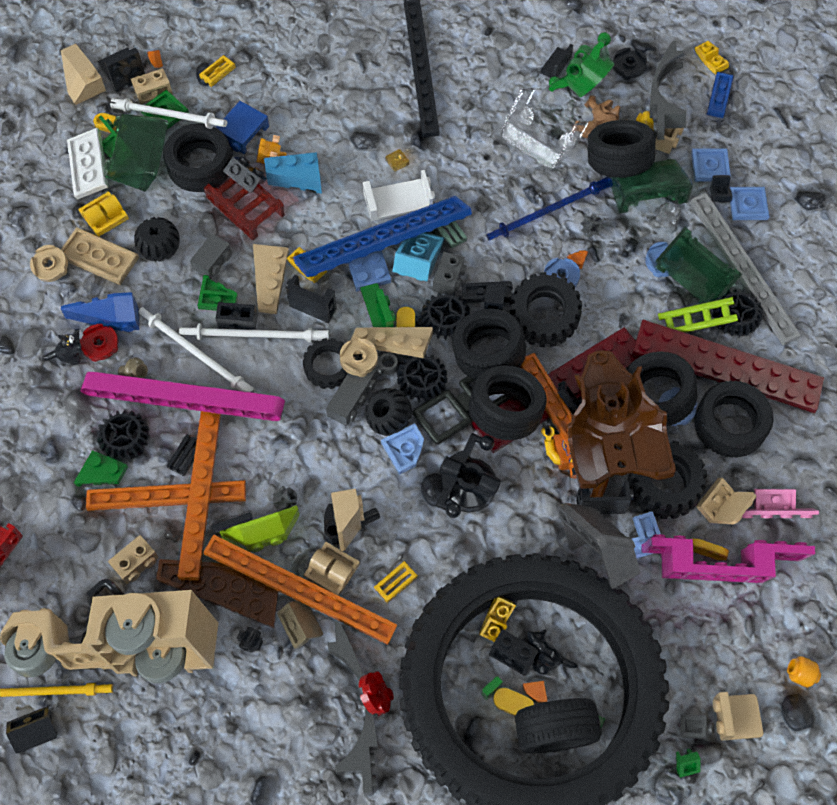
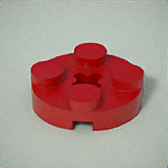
(102, 351)
(376, 694)

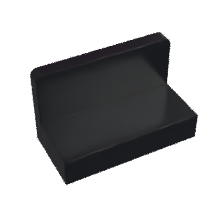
(557, 61)
(31, 730)

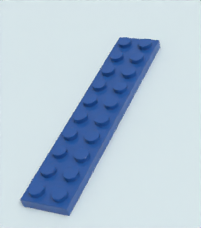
(381, 236)

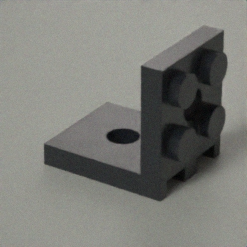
(122, 67)

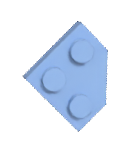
(404, 448)

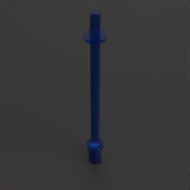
(594, 188)

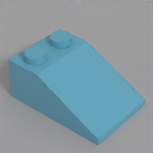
(418, 256)

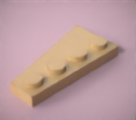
(269, 273)
(398, 340)

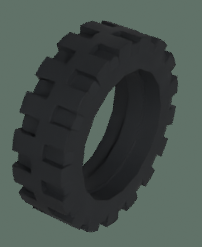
(315, 350)

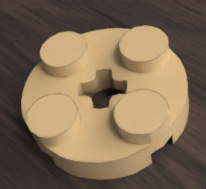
(56, 270)
(357, 347)

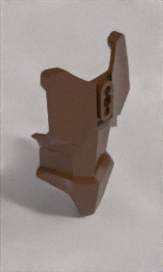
(616, 416)

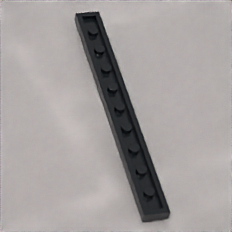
(421, 69)

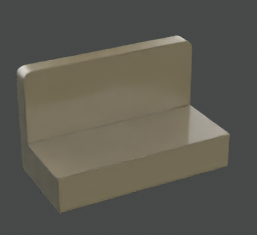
(299, 623)

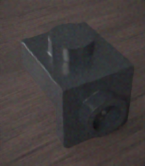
(720, 188)

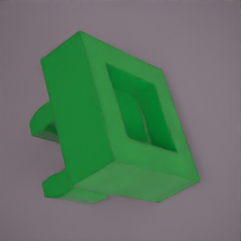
(688, 763)

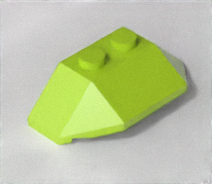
(262, 531)

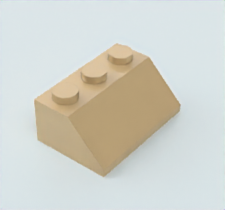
(348, 515)

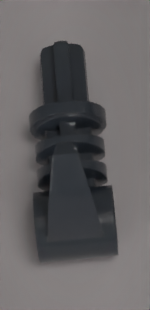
(330, 524)

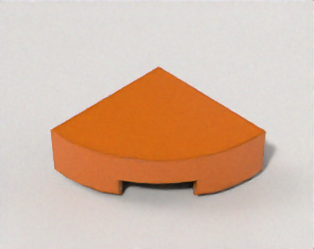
(155, 58)
(579, 257)
(536, 691)

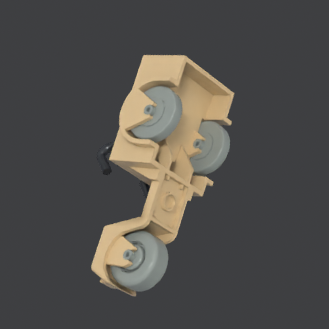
(124, 633)

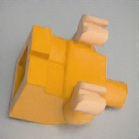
(269, 149)

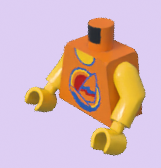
(558, 451)

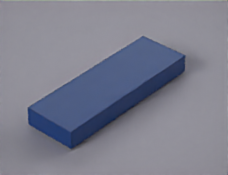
(720, 95)

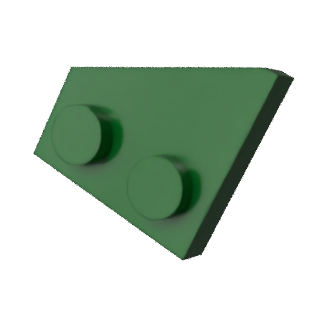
(214, 292)
(100, 470)

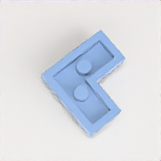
(646, 527)

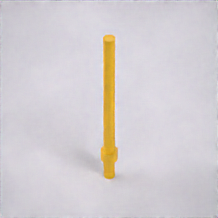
(89, 689)

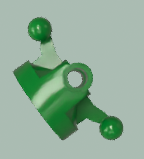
(585, 71)

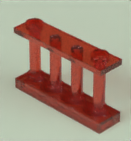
(238, 216)

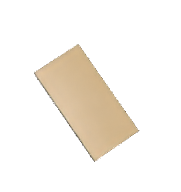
(99, 256)

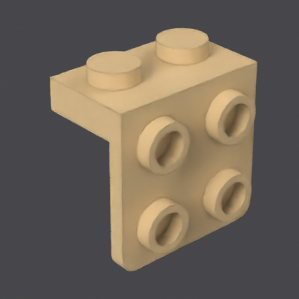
(723, 504)
(737, 716)

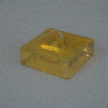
(397, 160)

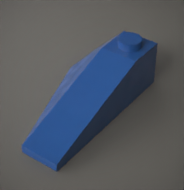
(115, 311)

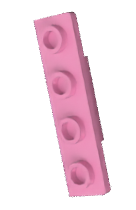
(777, 502)

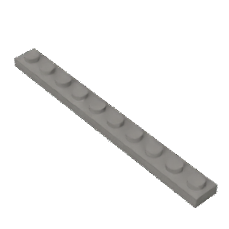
(750, 277)

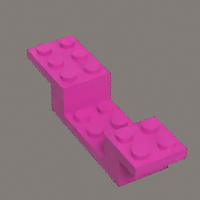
(755, 567)

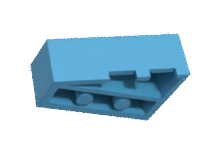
(294, 171)

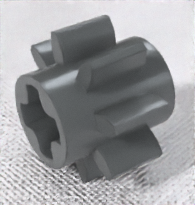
(595, 228)
(284, 498)

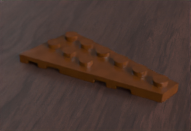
(226, 589)

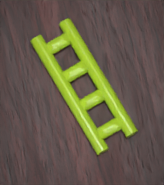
(705, 308)

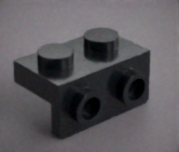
(244, 174)

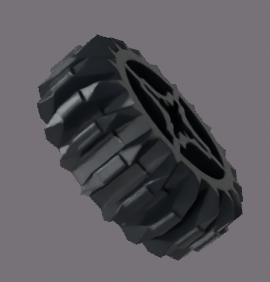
(440, 306)
(745, 308)
(435, 372)
(116, 446)

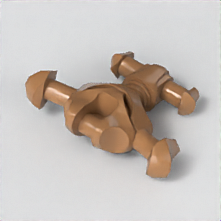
(601, 114)

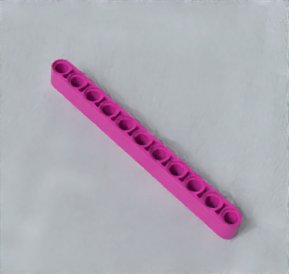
(183, 396)

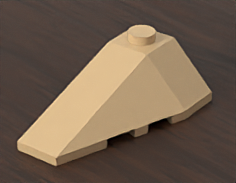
(80, 75)

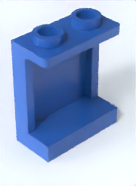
(243, 125)

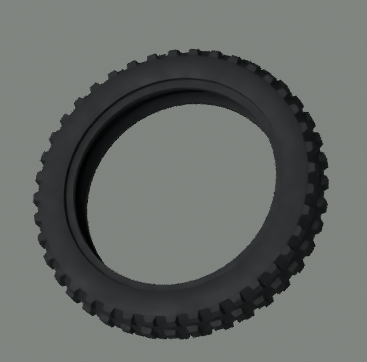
(591, 598)

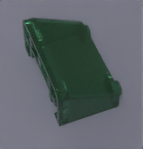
(136, 150)
(659, 181)
(696, 268)

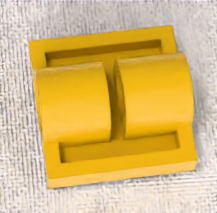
(103, 213)

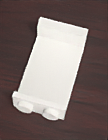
(398, 198)

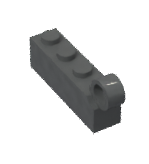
(354, 390)

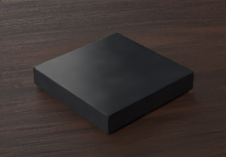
(232, 521)

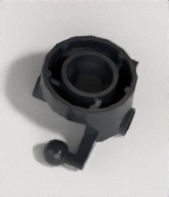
(460, 494)

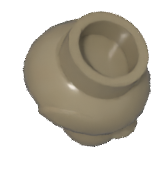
(134, 368)

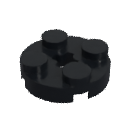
(626, 70)

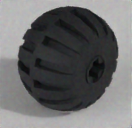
(157, 239)
(388, 411)

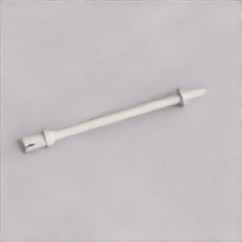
(127, 106)
(309, 335)
(237, 382)

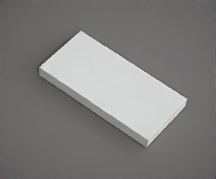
(87, 163)

